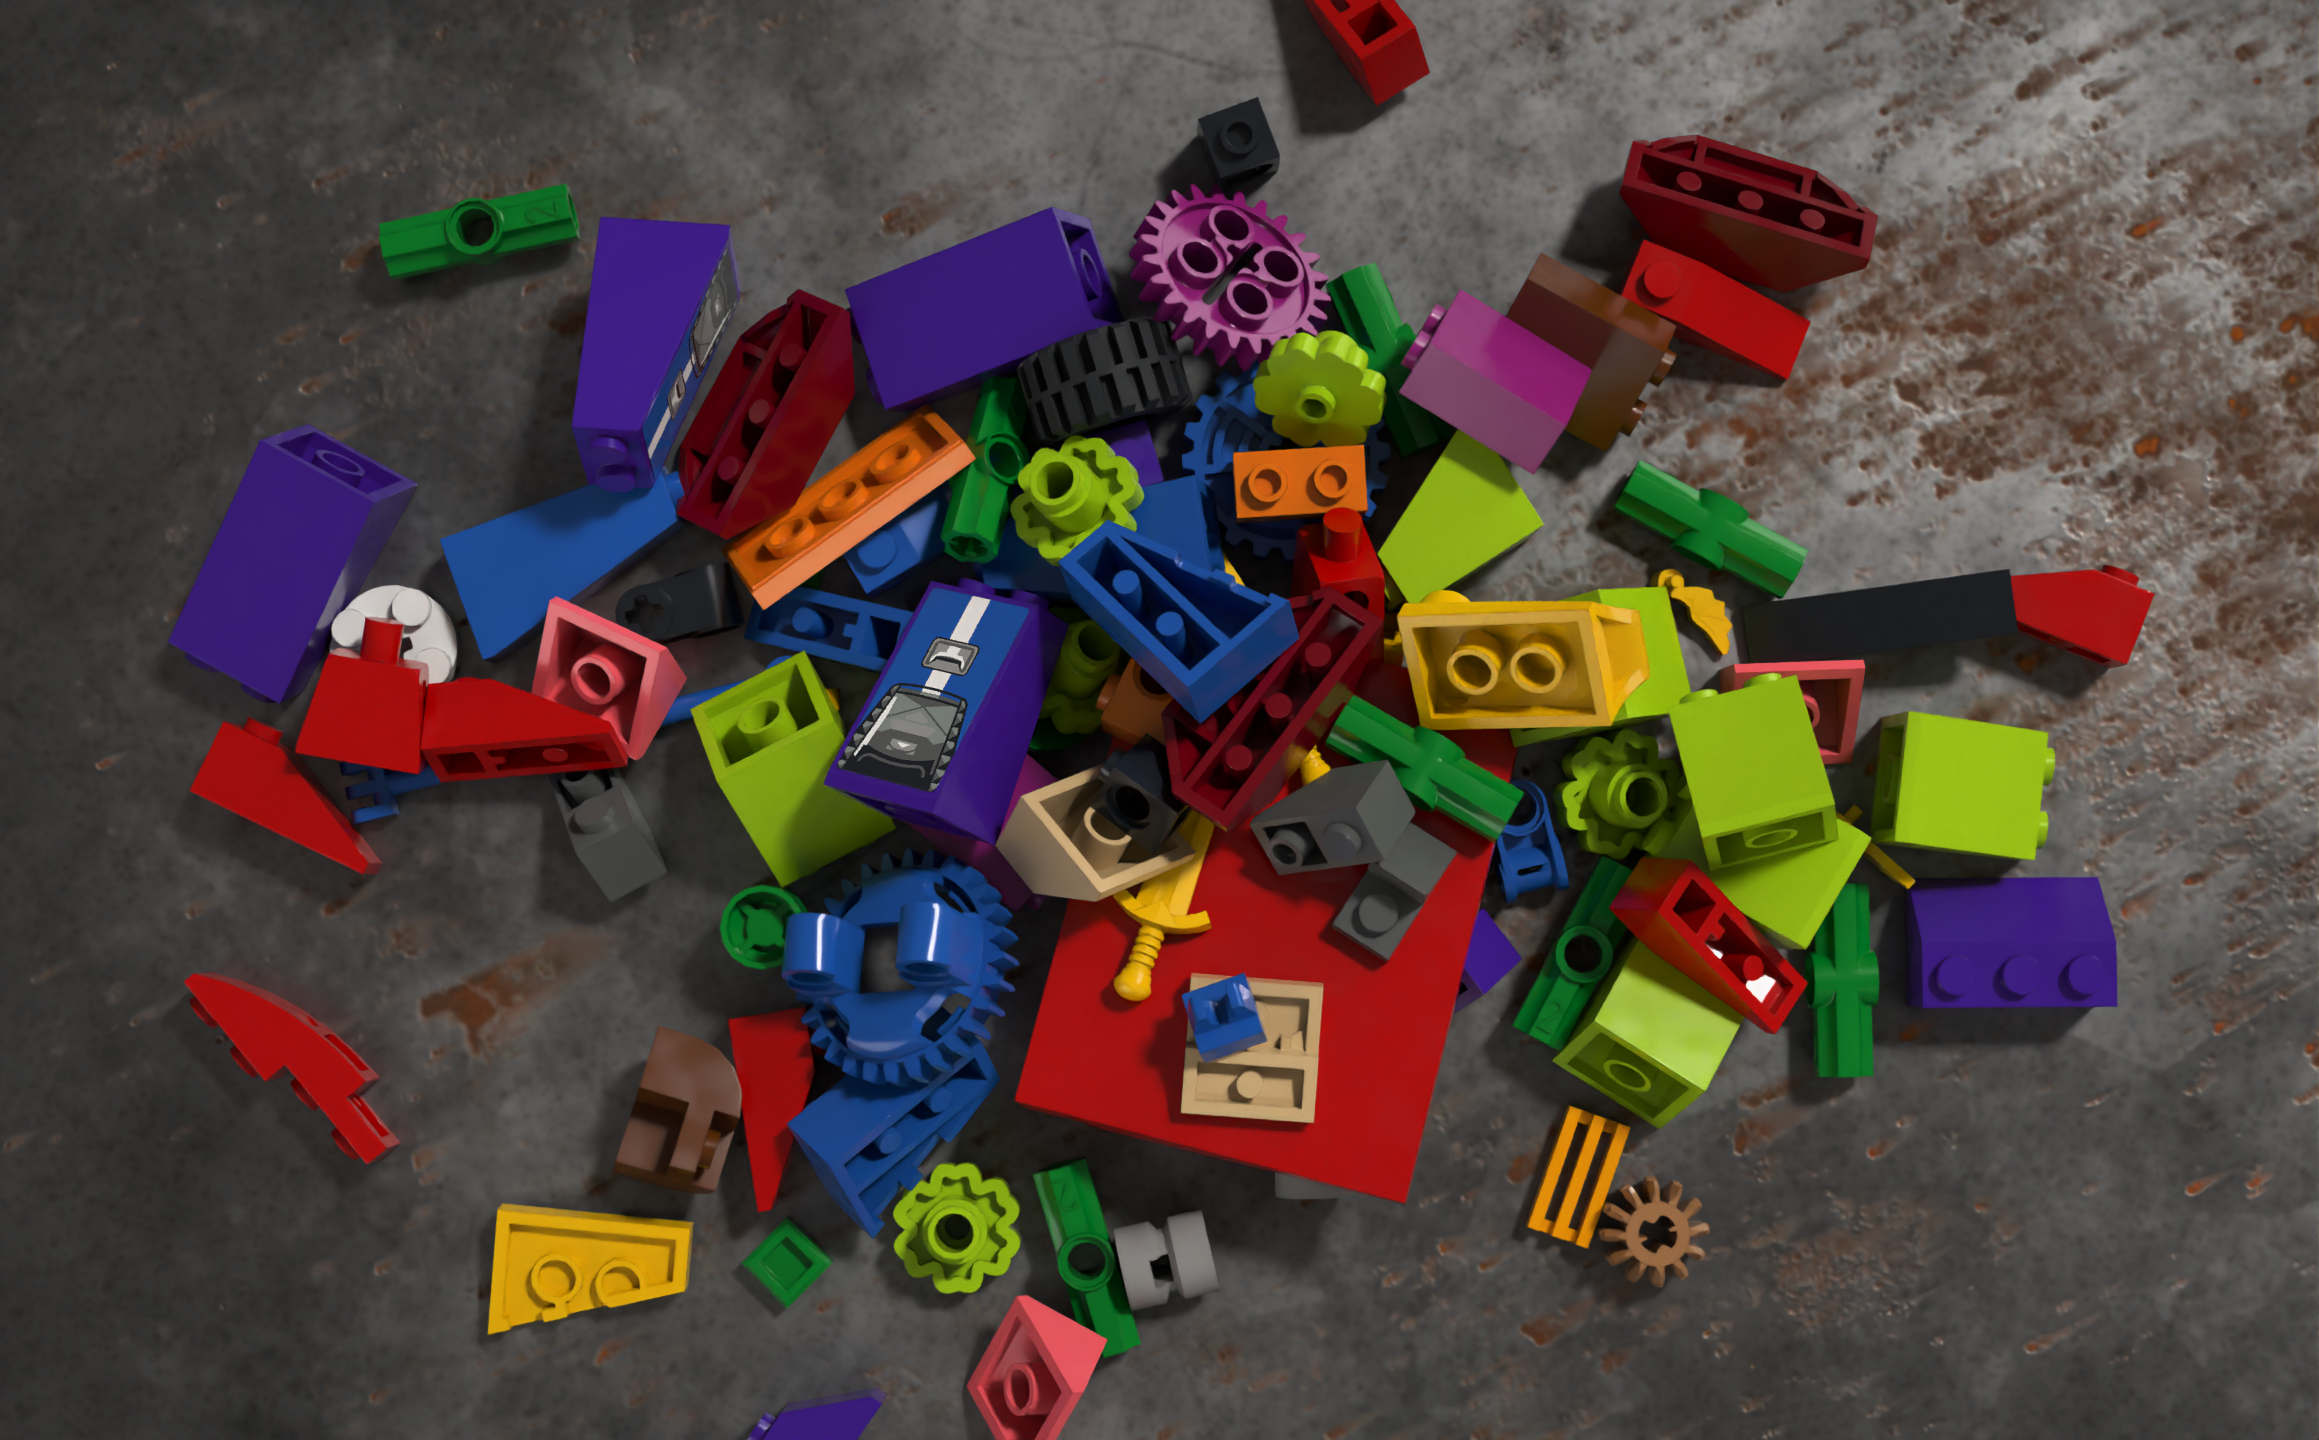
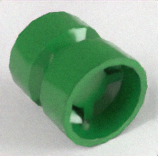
(756, 924)

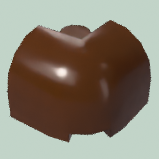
(681, 1116)

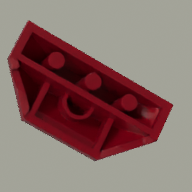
(1746, 212)
(768, 417)
(1268, 728)

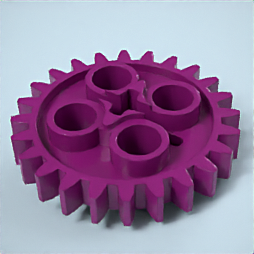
(1195, 243)

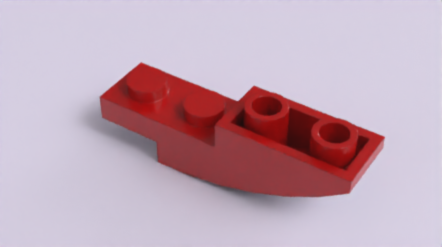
(281, 1038)

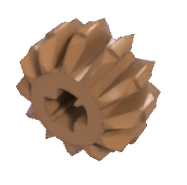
(1657, 1253)

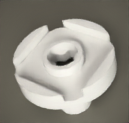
(426, 621)

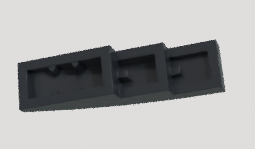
(1881, 618)

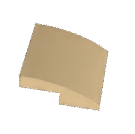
(1267, 1079)

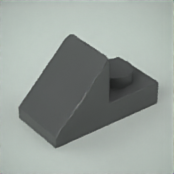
(1394, 892)

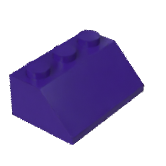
(2009, 943)

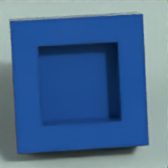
(1224, 1017)

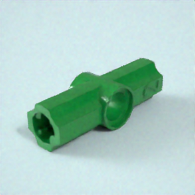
(439, 238)
(1374, 324)
(987, 484)
(1710, 529)
(1427, 766)
(1843, 987)
(1557, 990)
(1077, 1218)

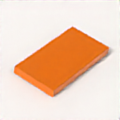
(847, 505)

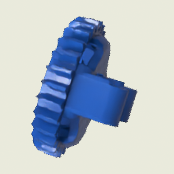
(936, 952)

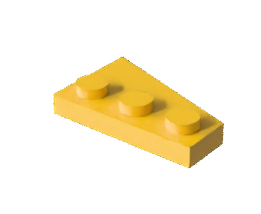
(581, 1260)

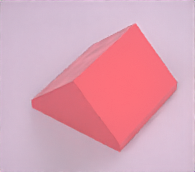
(606, 673)
(1830, 694)
(1034, 1372)

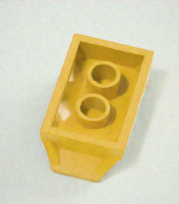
(1520, 661)

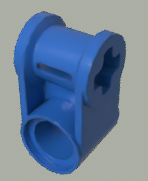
(1527, 846)

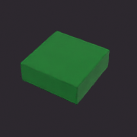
(787, 1262)

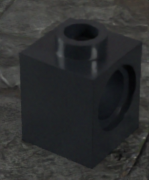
(1238, 144)
(1140, 794)

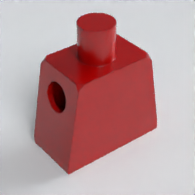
(1341, 557)
(369, 704)

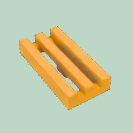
(1601, 1185)

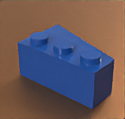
(1175, 619)
(874, 1136)

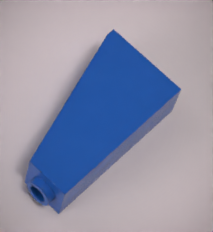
(1172, 513)
(552, 550)

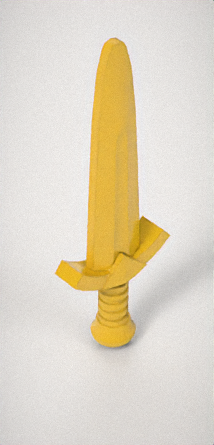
(1163, 909)

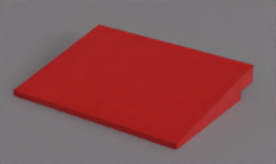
(1380, 1021)

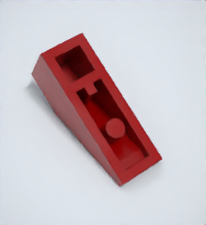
(1373, 43)
(1714, 310)
(2083, 612)
(501, 731)
(279, 791)
(1708, 939)
(777, 1080)

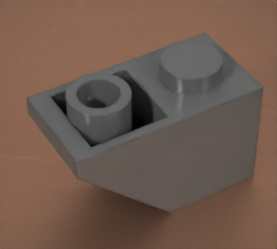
(1336, 820)
(608, 830)

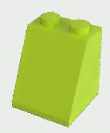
(1455, 523)
(1667, 669)
(771, 757)
(1753, 771)
(1960, 786)
(1778, 894)
(1649, 1036)

